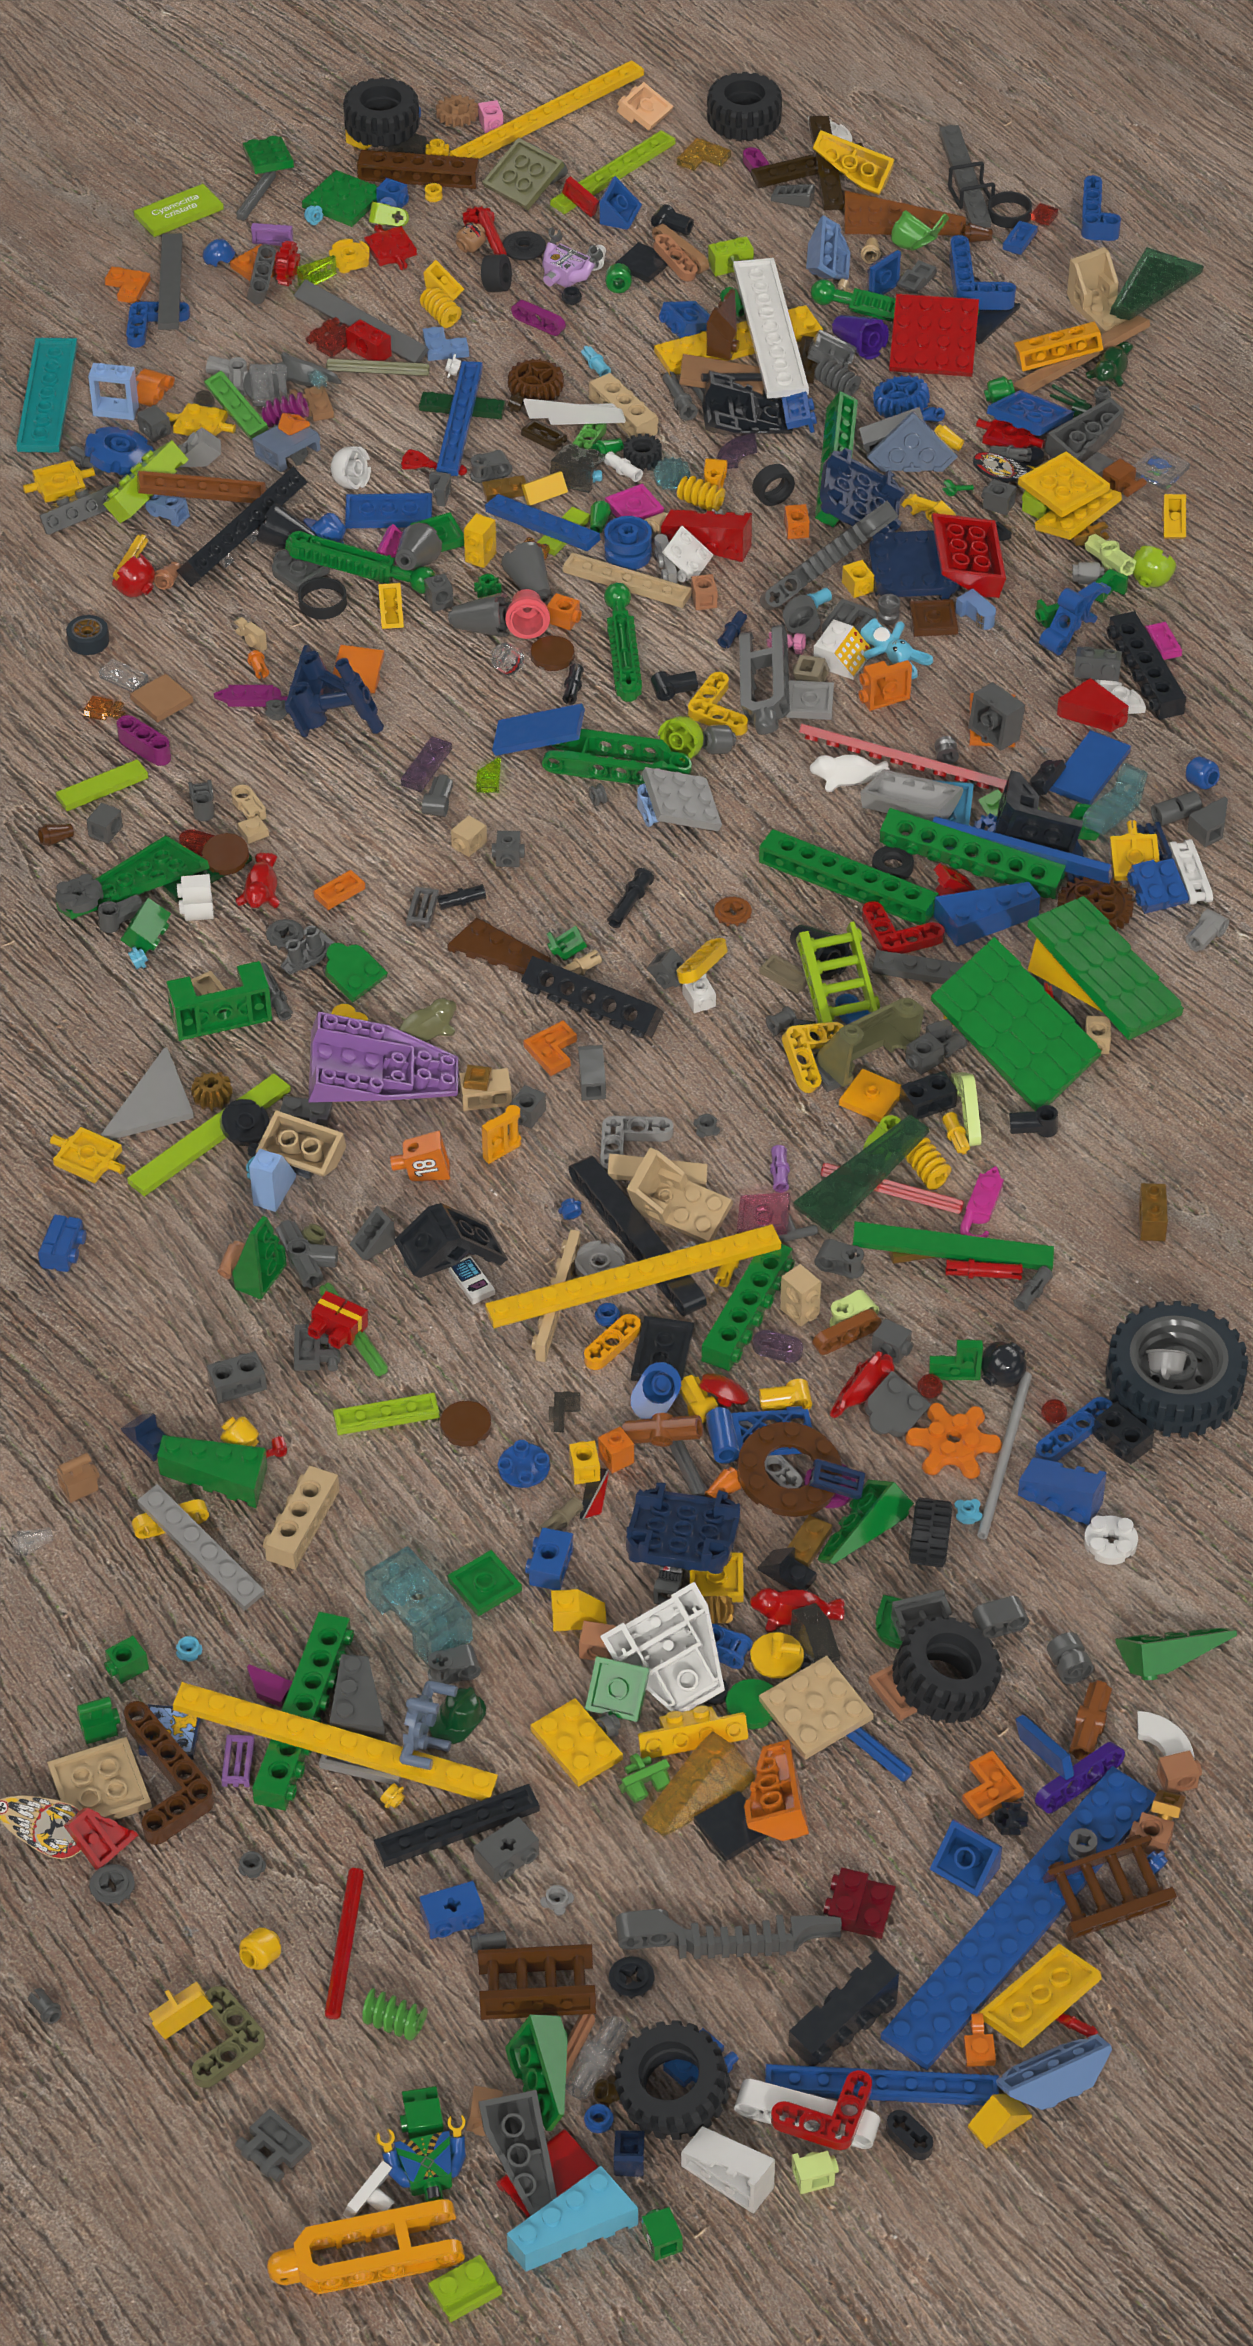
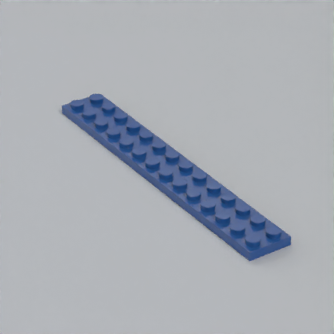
(1011, 1925)

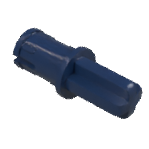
(732, 630)

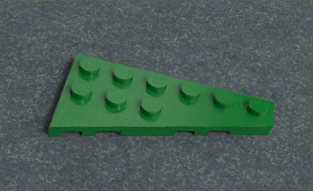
(146, 870)

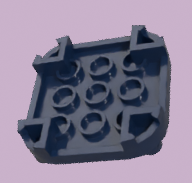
(854, 490)
(908, 565)
(682, 1530)

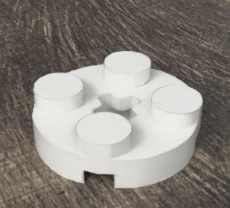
(1115, 1527)

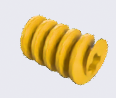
(440, 307)
(700, 493)
(929, 1164)

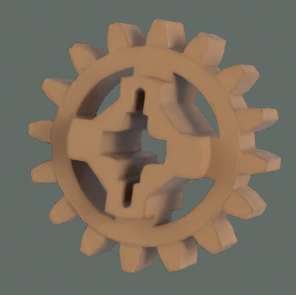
(457, 110)

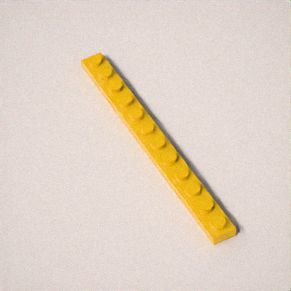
(550, 111)
(632, 1276)
(331, 1741)

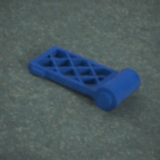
(726, 1431)

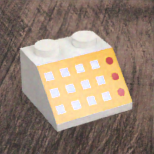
(842, 649)

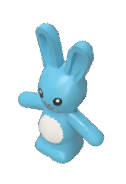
(895, 648)

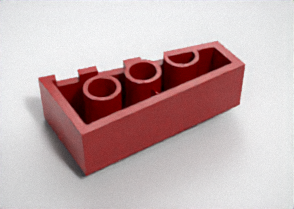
(721, 534)

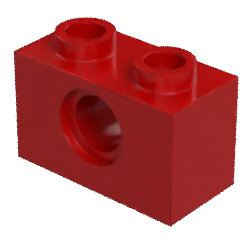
(368, 341)

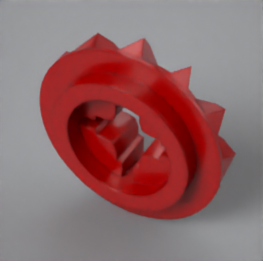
(471, 215)

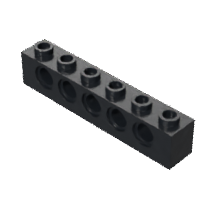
(1146, 665)
(540, 971)

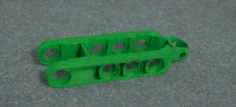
(581, 756)

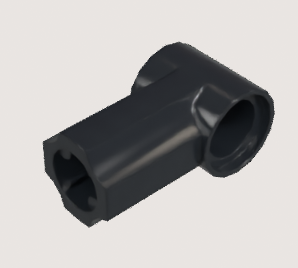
(673, 220)
(668, 685)
(1042, 1121)

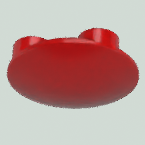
(724, 1388)

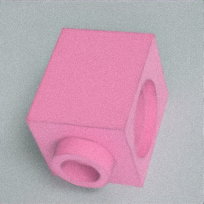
(490, 115)

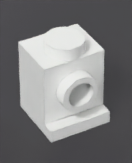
(699, 995)

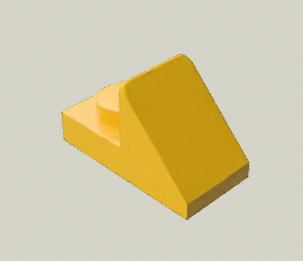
(438, 277)
(1174, 516)

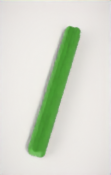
(363, 1343)

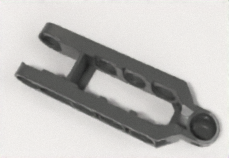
(765, 713)

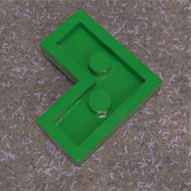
(962, 1366)

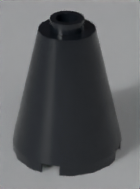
(279, 526)
(824, 953)

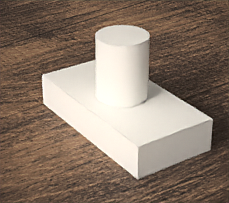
(371, 2193)

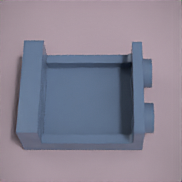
(276, 445)

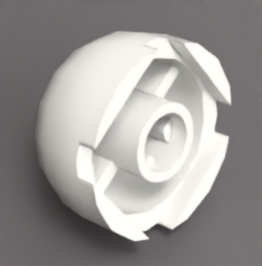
(350, 467)

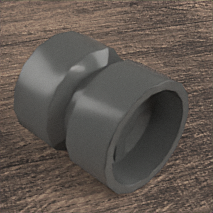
(1070, 1657)

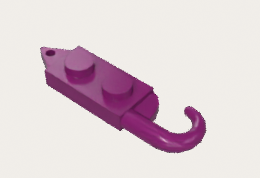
(249, 695)

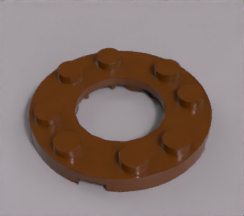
(762, 1490)

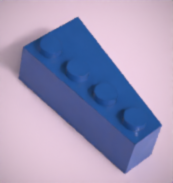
(985, 911)

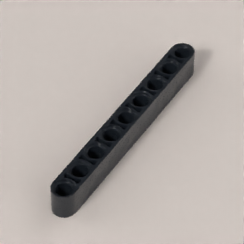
(633, 1230)

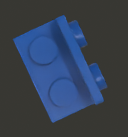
(798, 411)

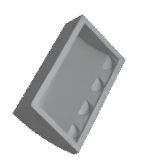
(910, 795)

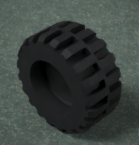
(744, 106)
(381, 112)
(935, 1693)
(664, 2045)

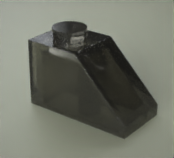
(814, 1633)

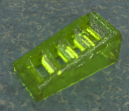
(307, 271)

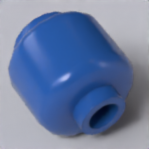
(1202, 773)

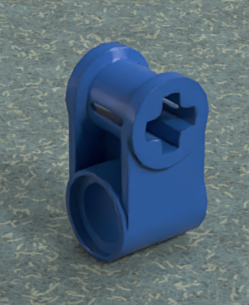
(729, 1647)

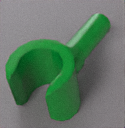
(952, 489)

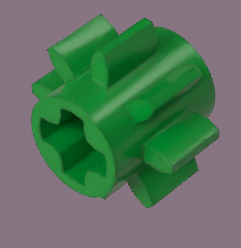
(487, 586)

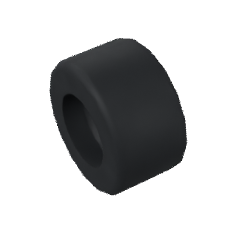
(496, 273)

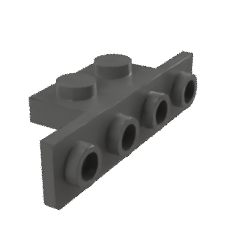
(75, 509)

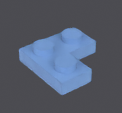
(443, 348)

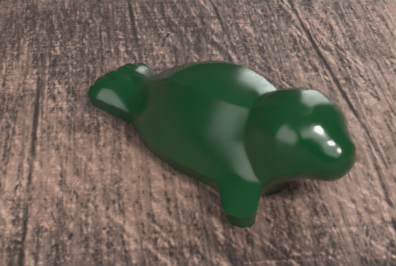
(1112, 364)

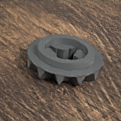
(280, 928)
(120, 1876)

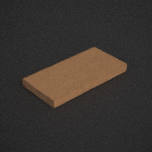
(694, 366)

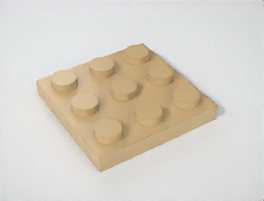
(816, 1707)
(101, 1780)

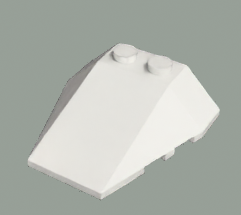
(677, 1646)

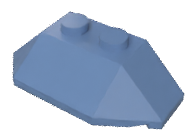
(828, 251)
(1057, 2073)

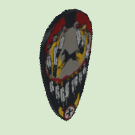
(1000, 467)

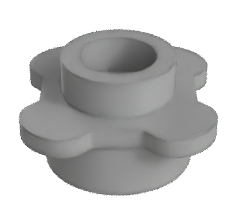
(557, 1892)

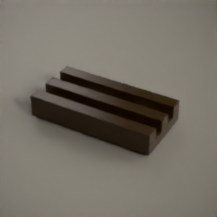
(544, 435)

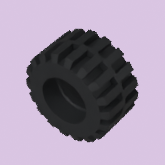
(930, 1532)

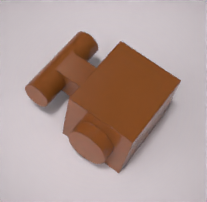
(1122, 477)

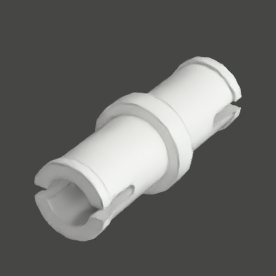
(623, 466)

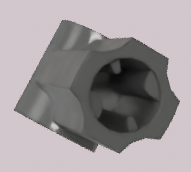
(437, 799)
(113, 913)

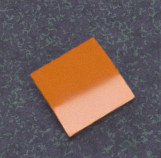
(363, 661)

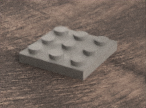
(681, 799)

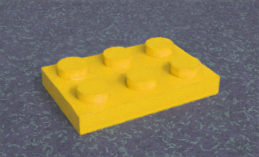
(576, 1742)

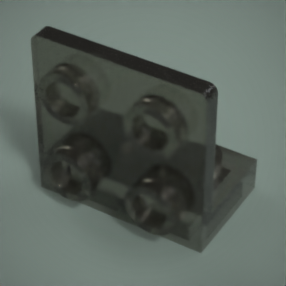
(577, 466)

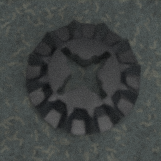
(627, 1967)

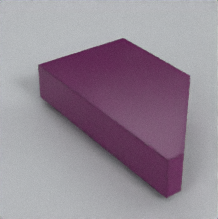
(269, 1686)

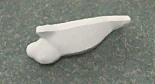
(846, 770)

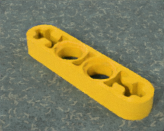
(702, 960)

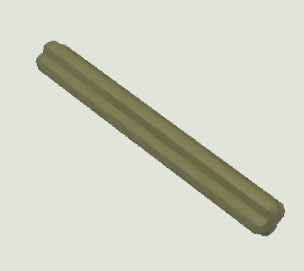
(378, 367)

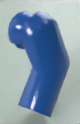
(933, 414)

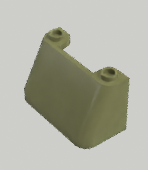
(887, 1027)

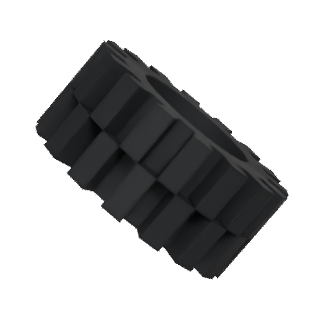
(649, 445)

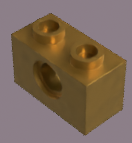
(1153, 1212)

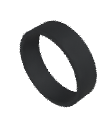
(1009, 197)
(322, 583)

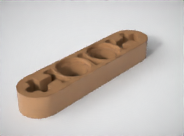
(694, 254)

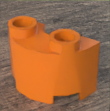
(152, 386)

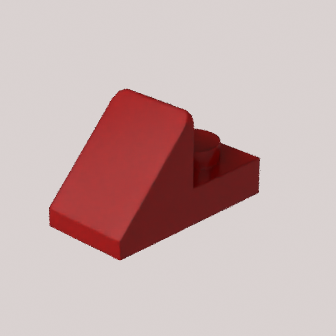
(951, 881)

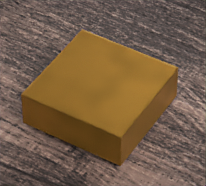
(477, 1077)

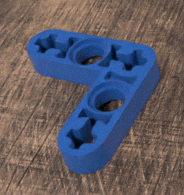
(147, 314)

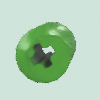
(393, 2017)

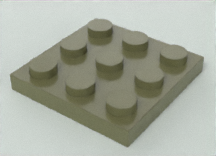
(523, 173)

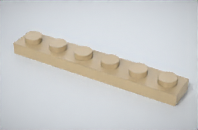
(636, 582)
(564, 1269)

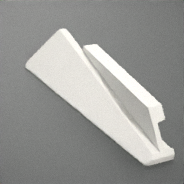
(568, 413)

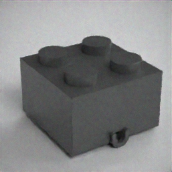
(996, 716)

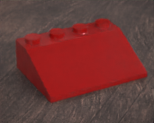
(970, 553)

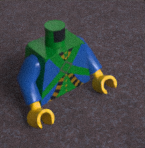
(426, 2162)

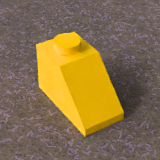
(574, 1607)

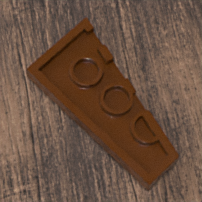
(494, 945)

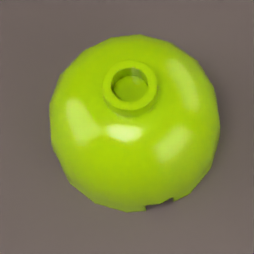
(1152, 567)
(682, 735)

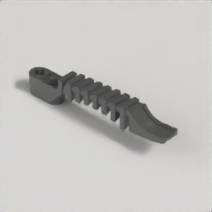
(829, 555)
(656, 1929)

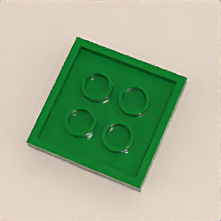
(343, 198)

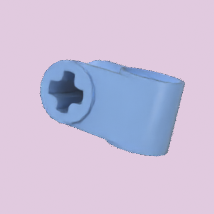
(645, 807)

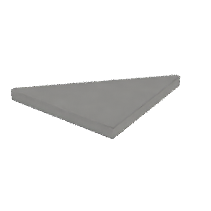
(153, 1102)

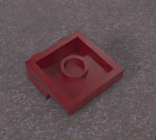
(860, 1903)

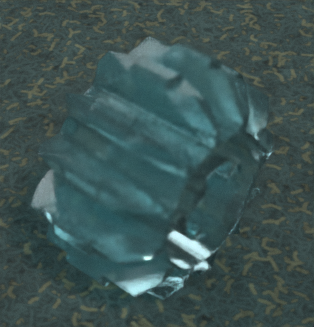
(670, 472)

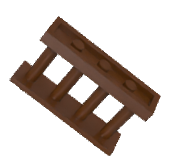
(1106, 1914)
(536, 2001)

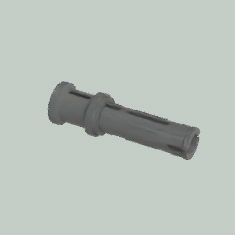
(682, 400)

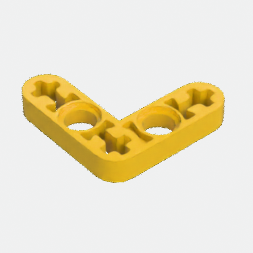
(703, 709)
(803, 1048)

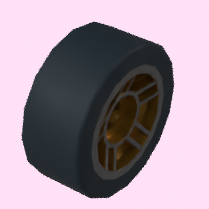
(87, 635)

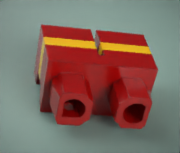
(337, 1320)

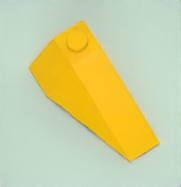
(859, 164)

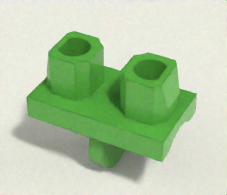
(635, 1782)

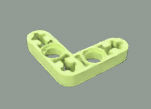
(967, 1091)

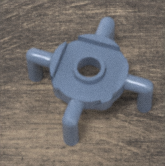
(419, 1716)

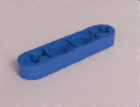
(1070, 1428)

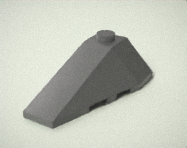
(520, 2143)

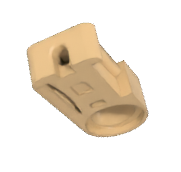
(250, 805)

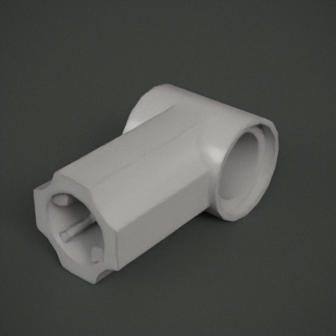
(1209, 926)

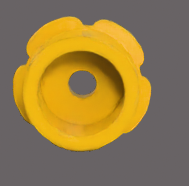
(393, 1796)

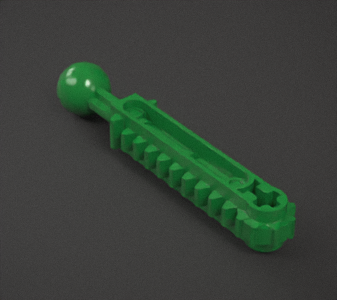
(860, 301)
(354, 560)
(623, 643)

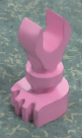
(797, 641)

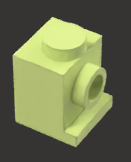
(814, 2171)

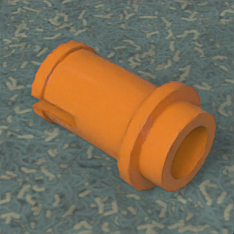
(256, 660)

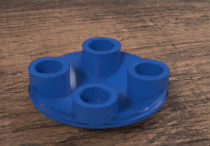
(523, 1464)

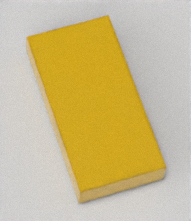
(544, 488)

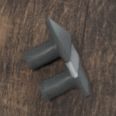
(307, 952)

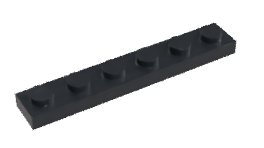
(456, 1825)

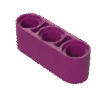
(144, 740)

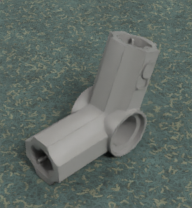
(234, 369)

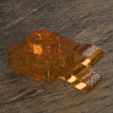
(102, 707)

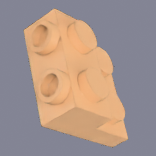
(644, 106)

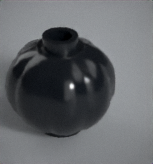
(1003, 1364)

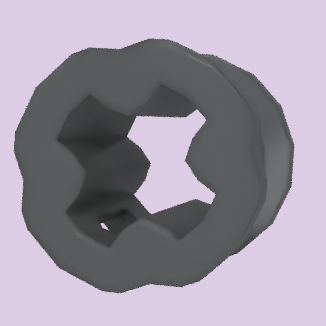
(780, 1020)

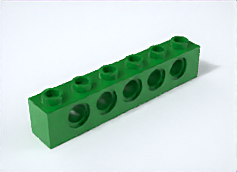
(746, 1308)

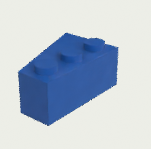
(1063, 1489)

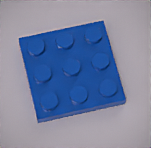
(1030, 412)

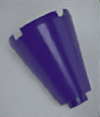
(862, 332)

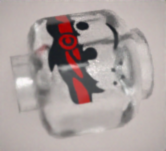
(507, 659)

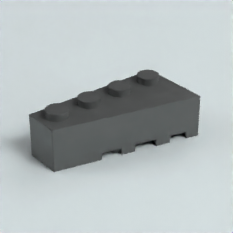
(1086, 432)

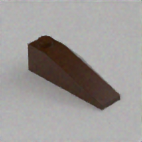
(722, 329)

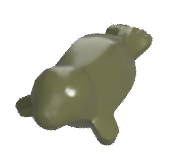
(431, 1021)

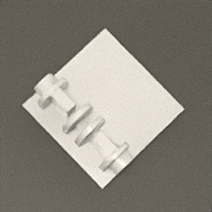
(687, 554)

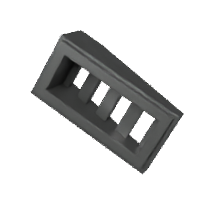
(796, 195)

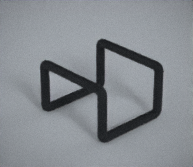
(959, 202)

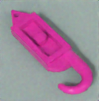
(982, 1201)

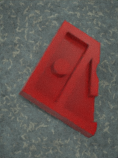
(98, 1836)

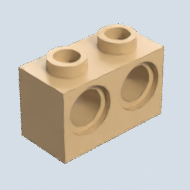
(800, 1295)

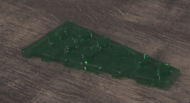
(1152, 280)

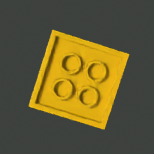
(1064, 484)

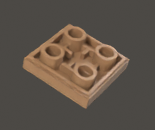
(161, 698)

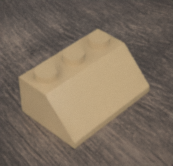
(303, 1143)

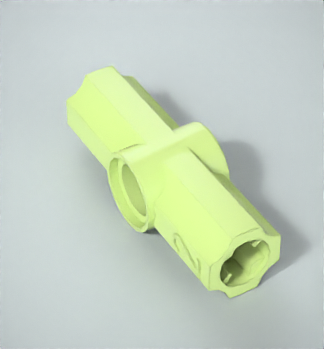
(1110, 554)

